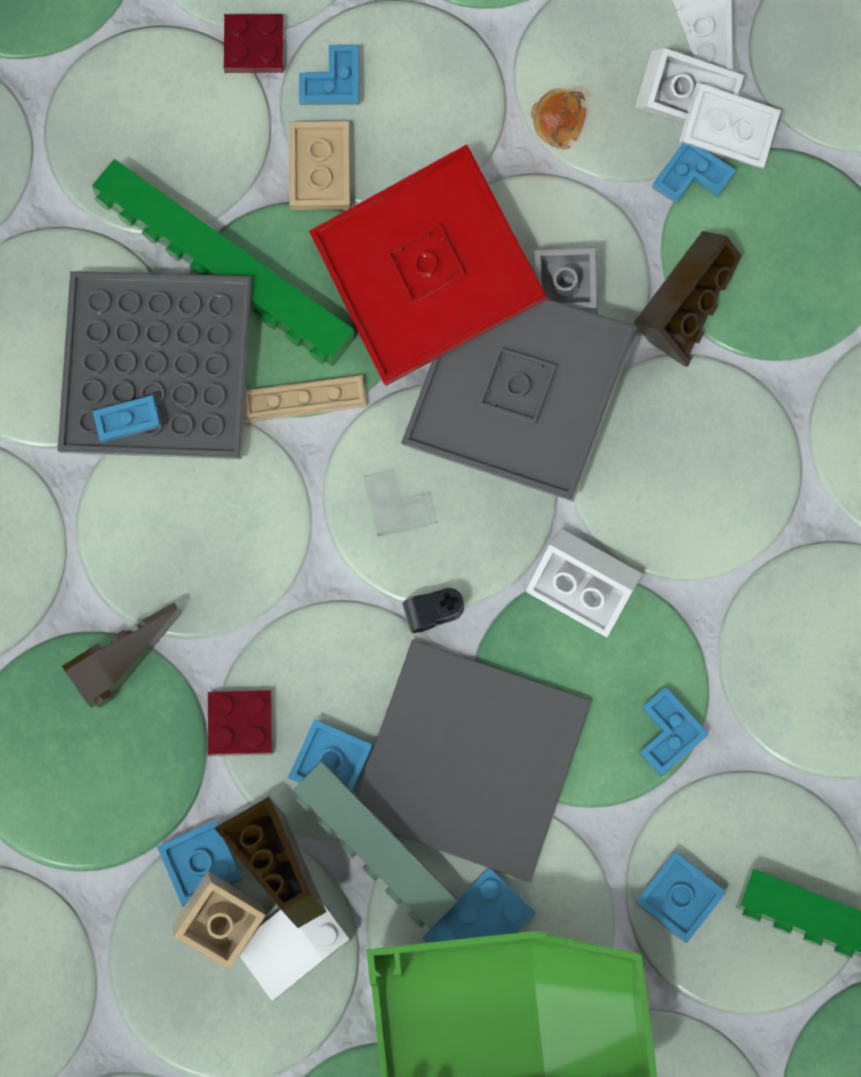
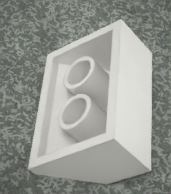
(583, 582)

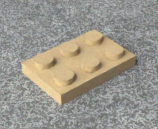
(319, 165)

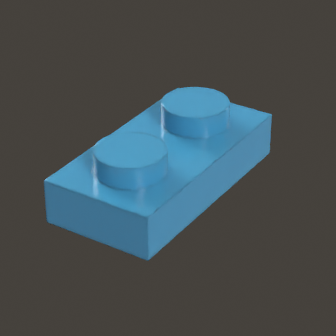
(127, 419)

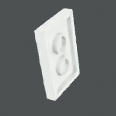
(729, 126)

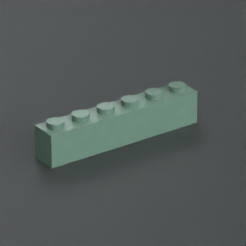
(376, 845)

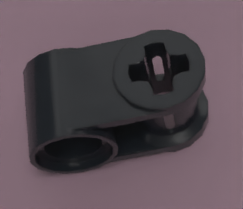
(429, 610)

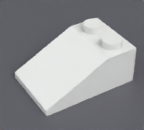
(672, 81)
(285, 954)

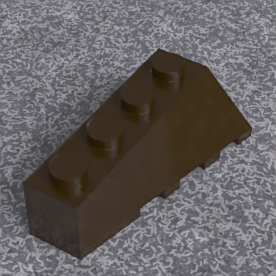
(688, 296)
(271, 854)

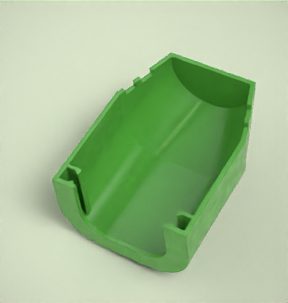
(511, 1008)

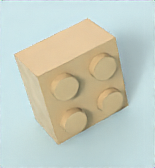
(218, 920)

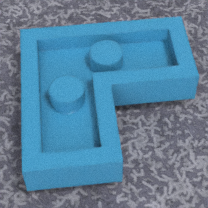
(338, 85)
(689, 166)
(678, 730)

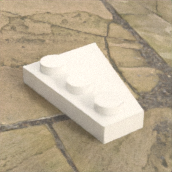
(708, 29)

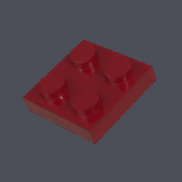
(253, 43)
(240, 723)

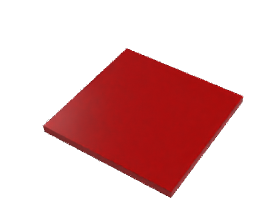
(427, 265)

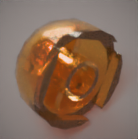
(559, 117)

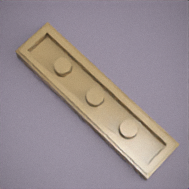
(304, 399)

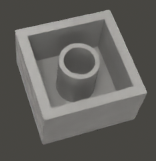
(569, 276)

